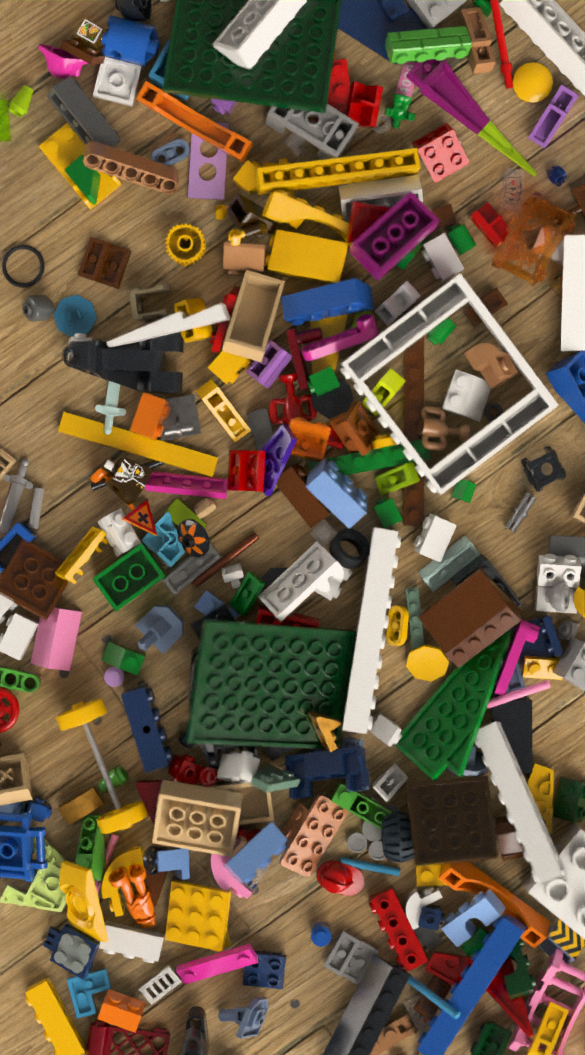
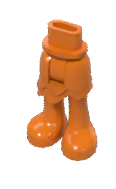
(140, 903)

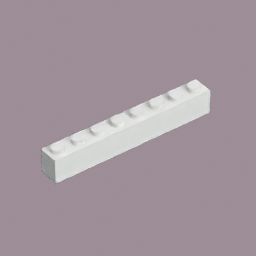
(520, 803)

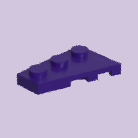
(277, 453)

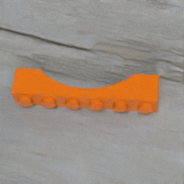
(193, 122)
(468, 878)

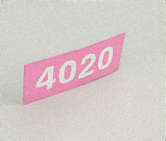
(405, 86)

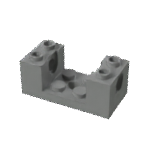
(330, 134)

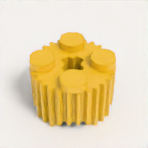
(174, 243)

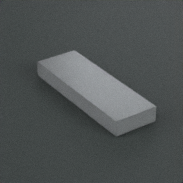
(190, 570)

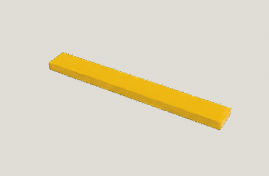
(138, 445)

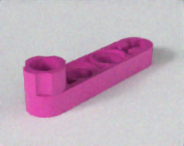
(365, 331)
(524, 631)

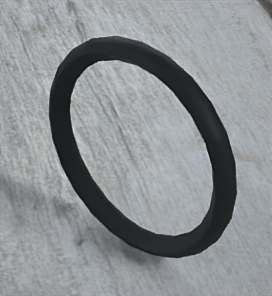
(24, 285)

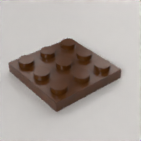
(32, 579)

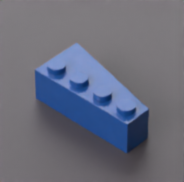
(327, 301)

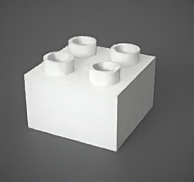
(566, 893)

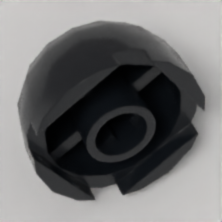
(134, 9)

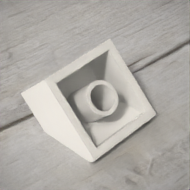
(466, 395)

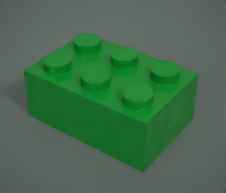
(129, 577)

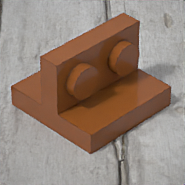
(355, 429)

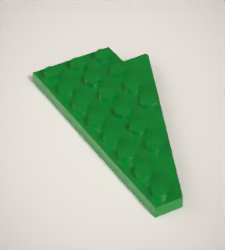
(451, 718)

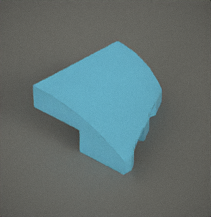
(166, 543)

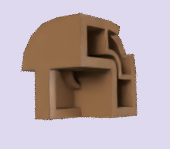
(492, 363)

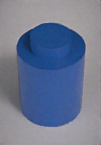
(320, 934)

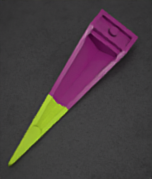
(445, 89)

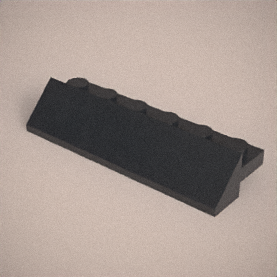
(368, 1009)

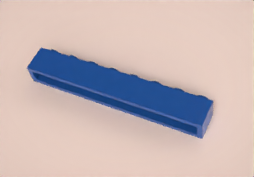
(473, 985)

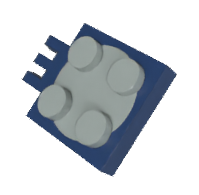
(72, 949)

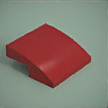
(246, 470)

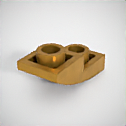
(81, 805)

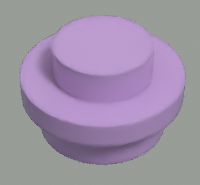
(114, 676)

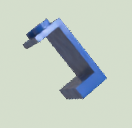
(21, 529)

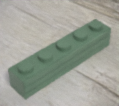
(415, 623)

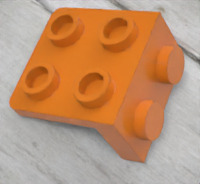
(310, 438)

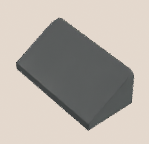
(260, 427)

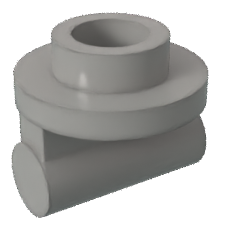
(567, 630)

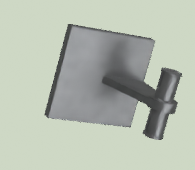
(182, 418)

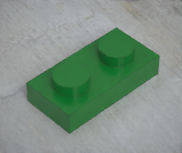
(247, 593)

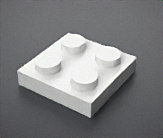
(117, 81)

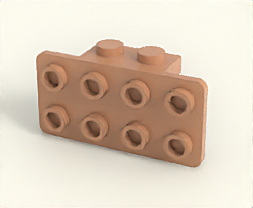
(310, 834)

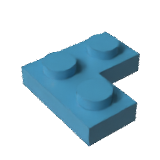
(83, 990)

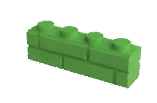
(428, 44)

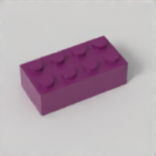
(394, 235)

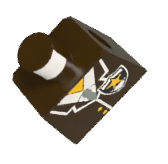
(126, 478)

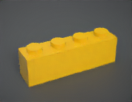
(54, 1018)

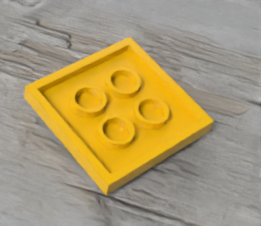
(198, 915)

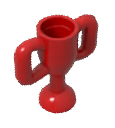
(291, 404)

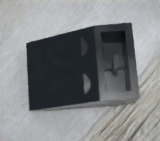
(483, 563)

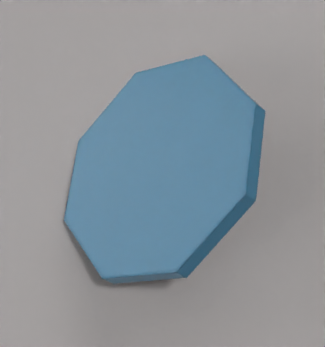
(75, 315)

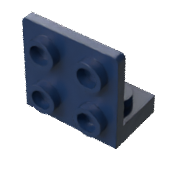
(546, 642)

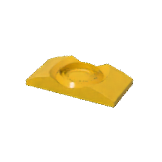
(82, 900)

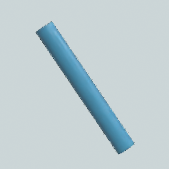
(371, 866)

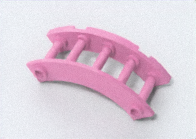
(544, 979)

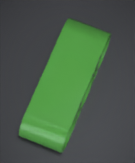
(21, 677)

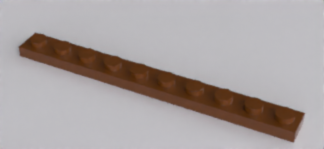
(413, 404)

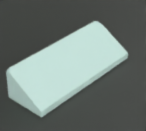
(453, 560)

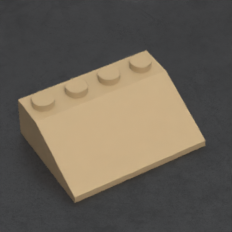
(197, 818)

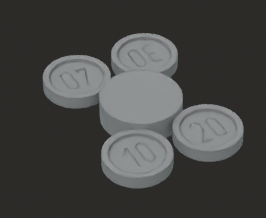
(357, 841)

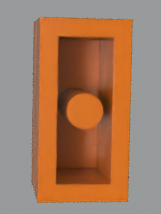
(150, 416)
(121, 1010)

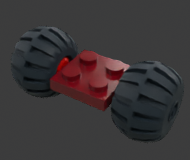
(398, 837)

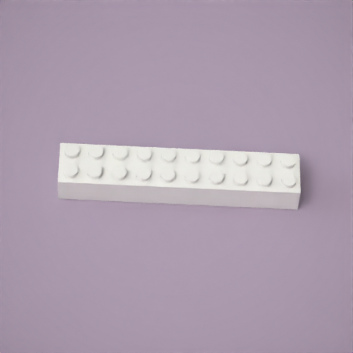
(370, 629)

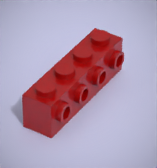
(398, 928)

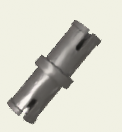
(520, 512)

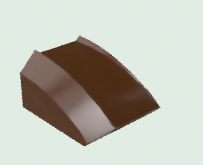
(508, 843)

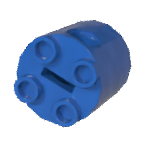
(130, 41)

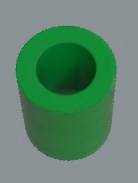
(461, 238)
(441, 332)

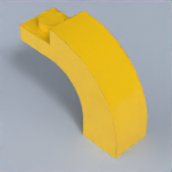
(124, 859)

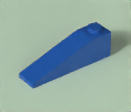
(569, 381)

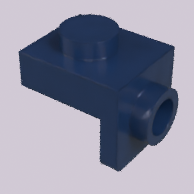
(431, 917)

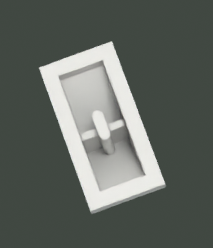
(389, 782)

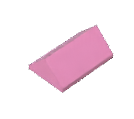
(56, 639)

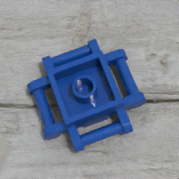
(18, 847)

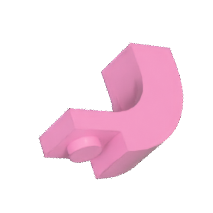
(224, 878)

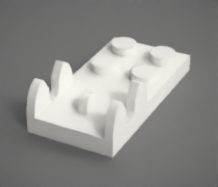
(300, 580)

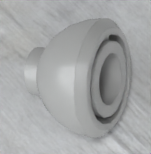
(558, 597)

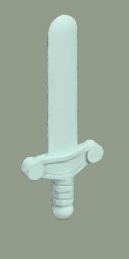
(110, 408)

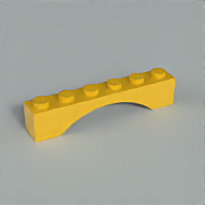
(284, 209)

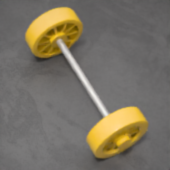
(122, 816)

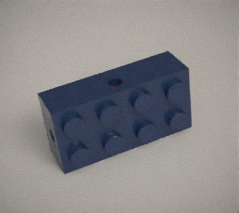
(150, 742)

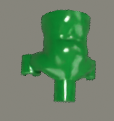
(399, 110)

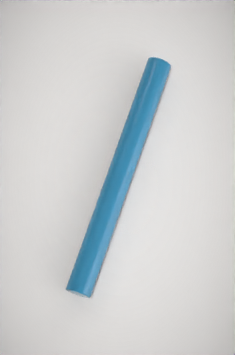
(432, 996)

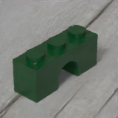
(520, 981)

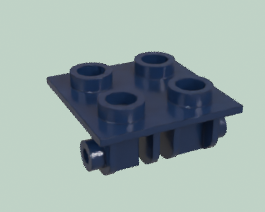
(267, 972)

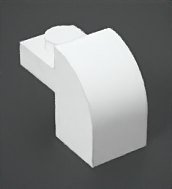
(397, 303)
(415, 902)

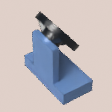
(168, 860)

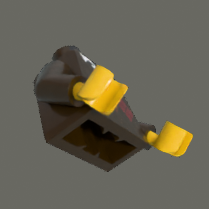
(247, 218)

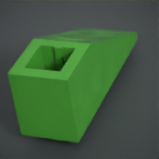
(359, 804)
(91, 847)

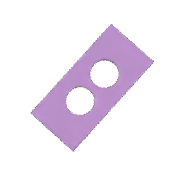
(198, 187)

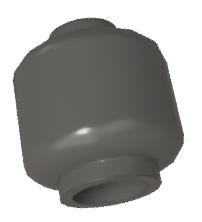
(37, 308)

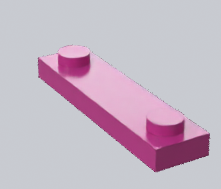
(187, 485)
(217, 964)

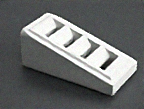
(176, 981)

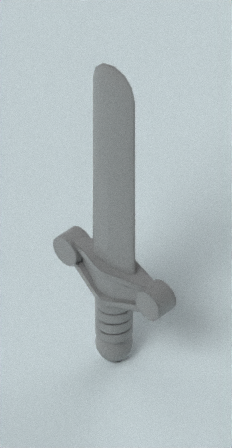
(18, 482)

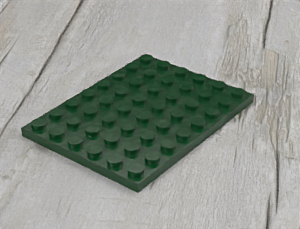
(287, 75)
(263, 681)

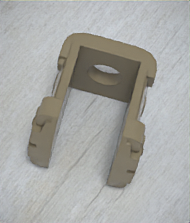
(137, 306)

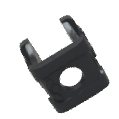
(533, 469)

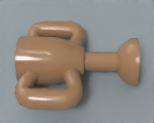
(437, 428)

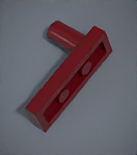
(295, 340)

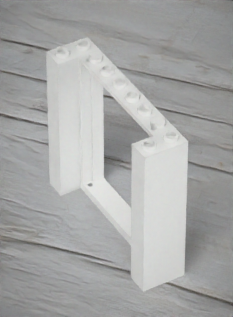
(410, 329)

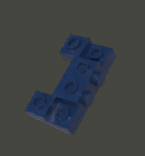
(325, 765)

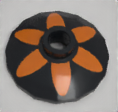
(193, 537)

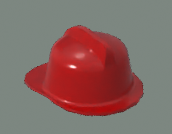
(340, 878)

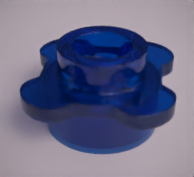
(557, 175)

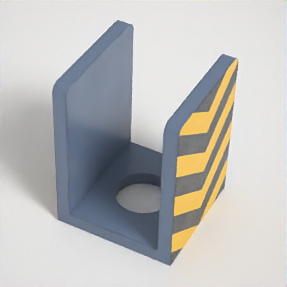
(564, 939)

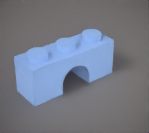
(483, 907)

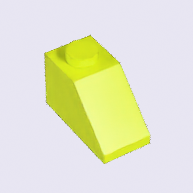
(386, 389)

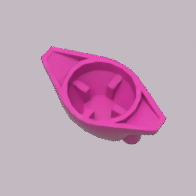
(60, 62)

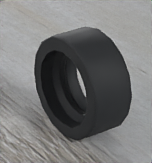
(355, 538)

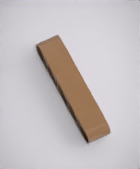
(130, 167)

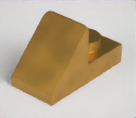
(323, 726)

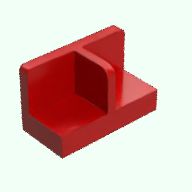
(364, 104)
(490, 224)

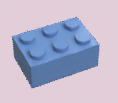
(337, 492)
(256, 853)

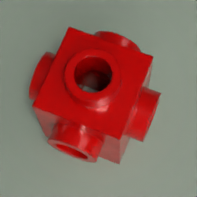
(184, 769)

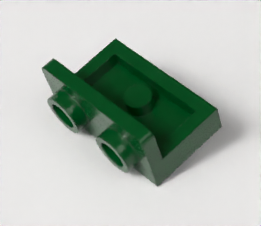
(570, 800)
(492, 1040)

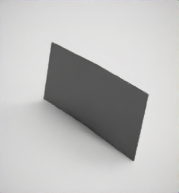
(428, 937)

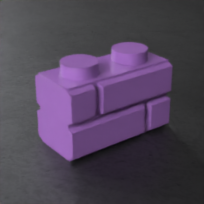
(272, 364)

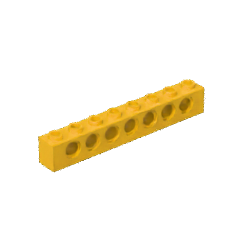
(337, 171)

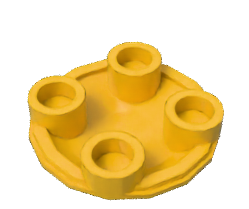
(532, 82)

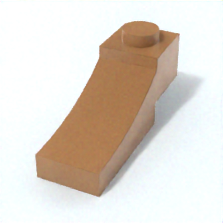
(480, 55)

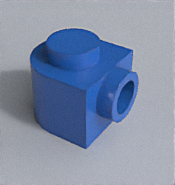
(39, 809)

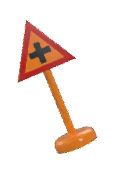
(139, 516)

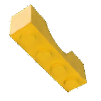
(246, 180)

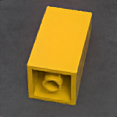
(306, 257)

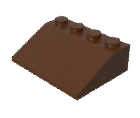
(470, 617)

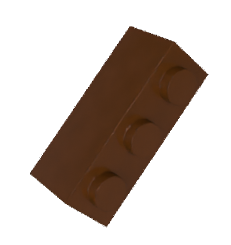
(293, 486)

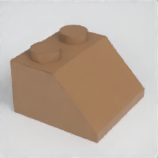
(243, 258)

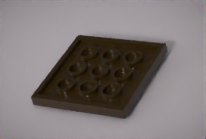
(451, 821)

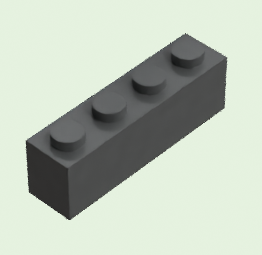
(82, 114)

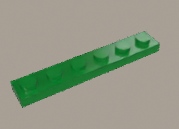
(375, 459)

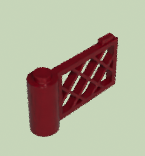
(101, 1038)

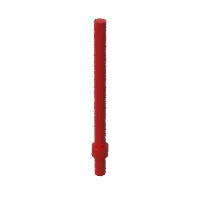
(505, 66)

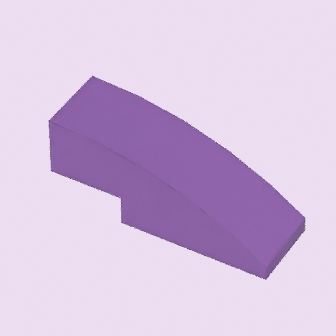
(553, 116)

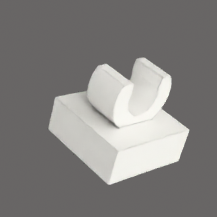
(233, 574)

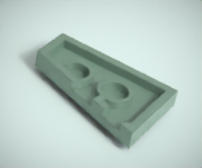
(273, 779)

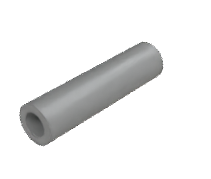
(36, 508)

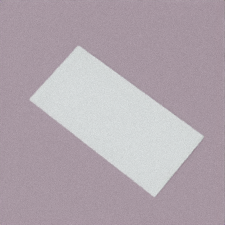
(573, 294)

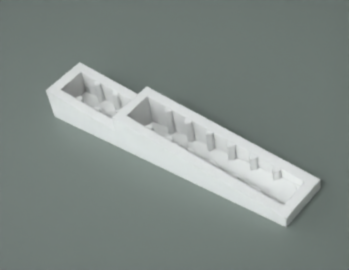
(173, 324)

